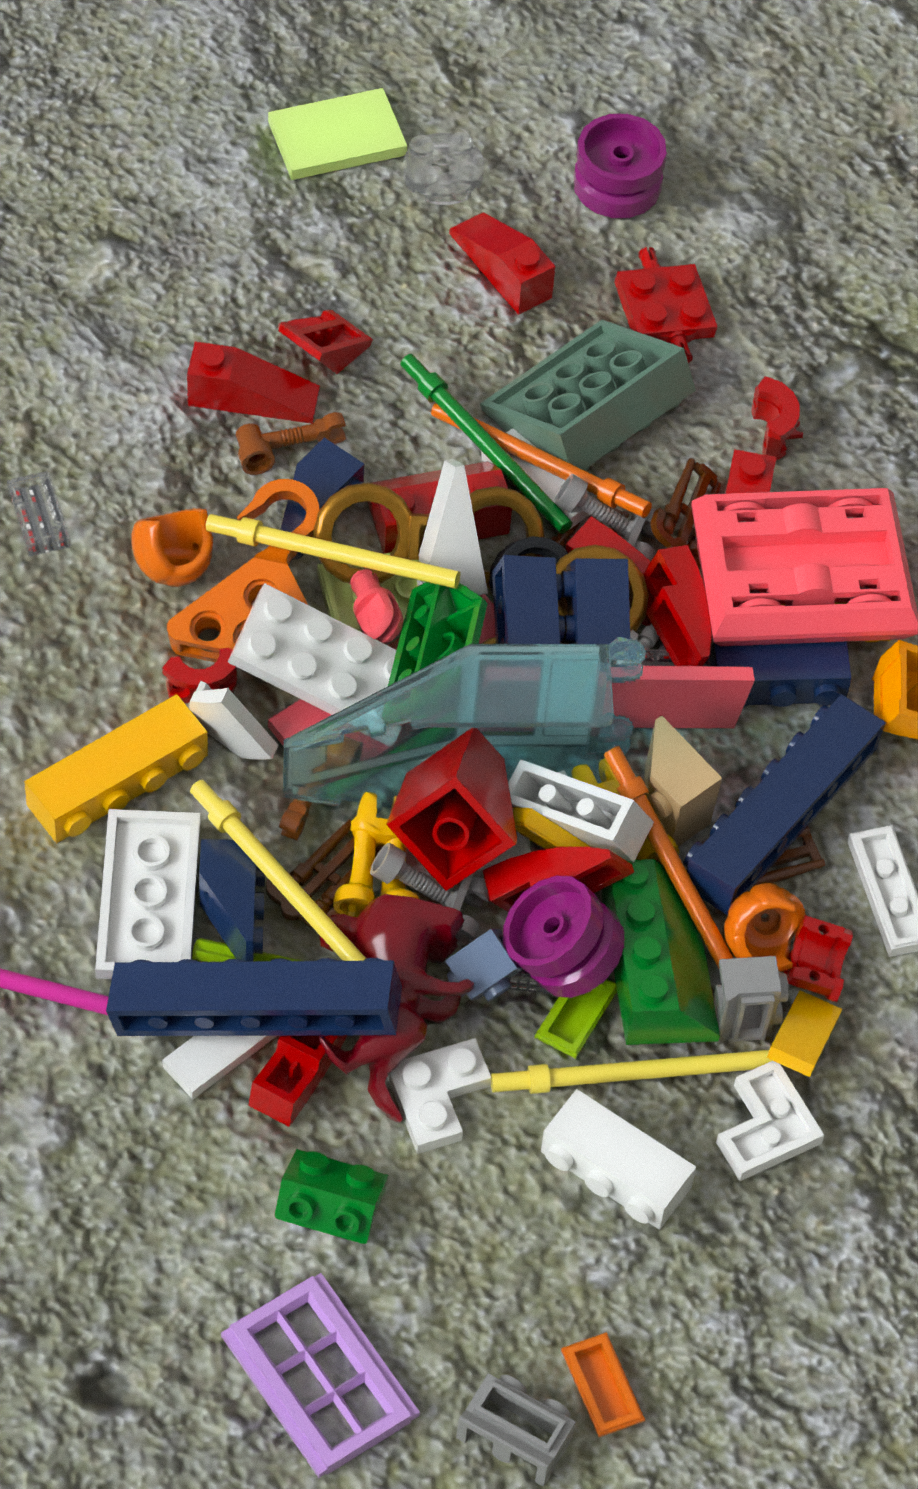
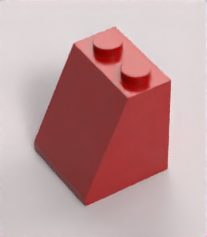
(456, 809)

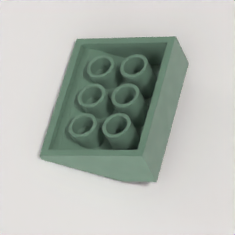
(593, 393)

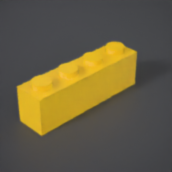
(116, 768)

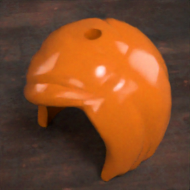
(173, 546)
(758, 937)

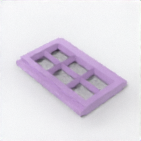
(320, 1375)

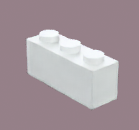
(583, 810)
(617, 1160)

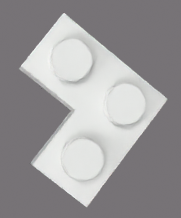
(426, 1086)
(779, 1125)

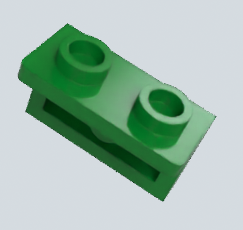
(330, 1195)

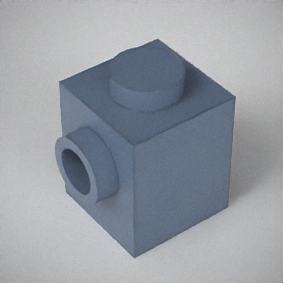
(485, 964)

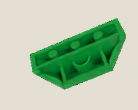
(437, 625)

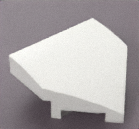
(231, 723)

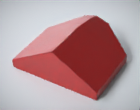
(327, 339)

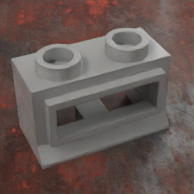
(749, 998)
(511, 1439)

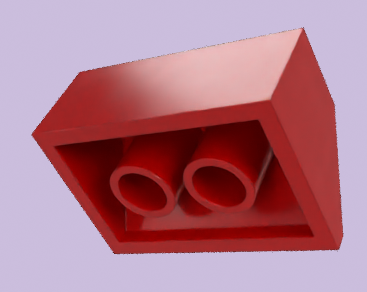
(419, 494)

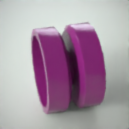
(619, 165)
(563, 936)

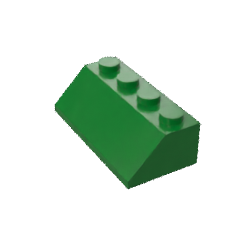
(663, 963)

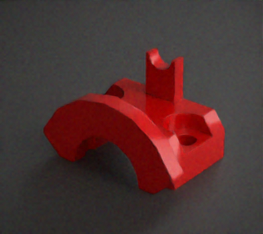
(781, 411)
(185, 680)
(819, 957)

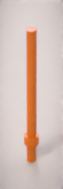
(607, 491)
(635, 789)

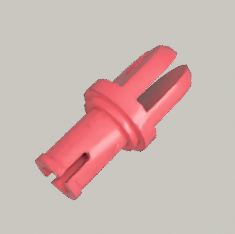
(375, 607)

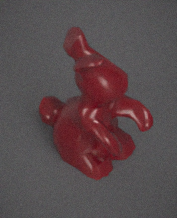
(412, 936)

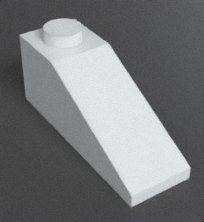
(451, 530)

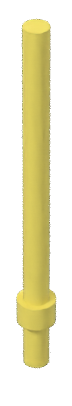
(252, 532)
(227, 819)
(541, 1078)

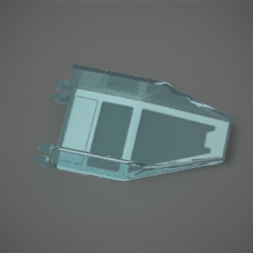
(525, 698)

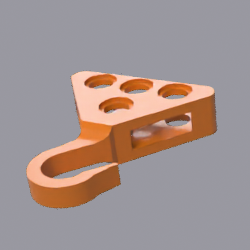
(230, 601)

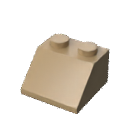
(679, 783)

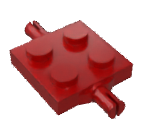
(666, 302)

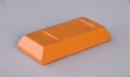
(602, 1384)

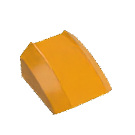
(897, 689)

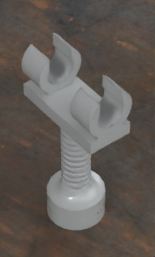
(574, 495)
(391, 865)

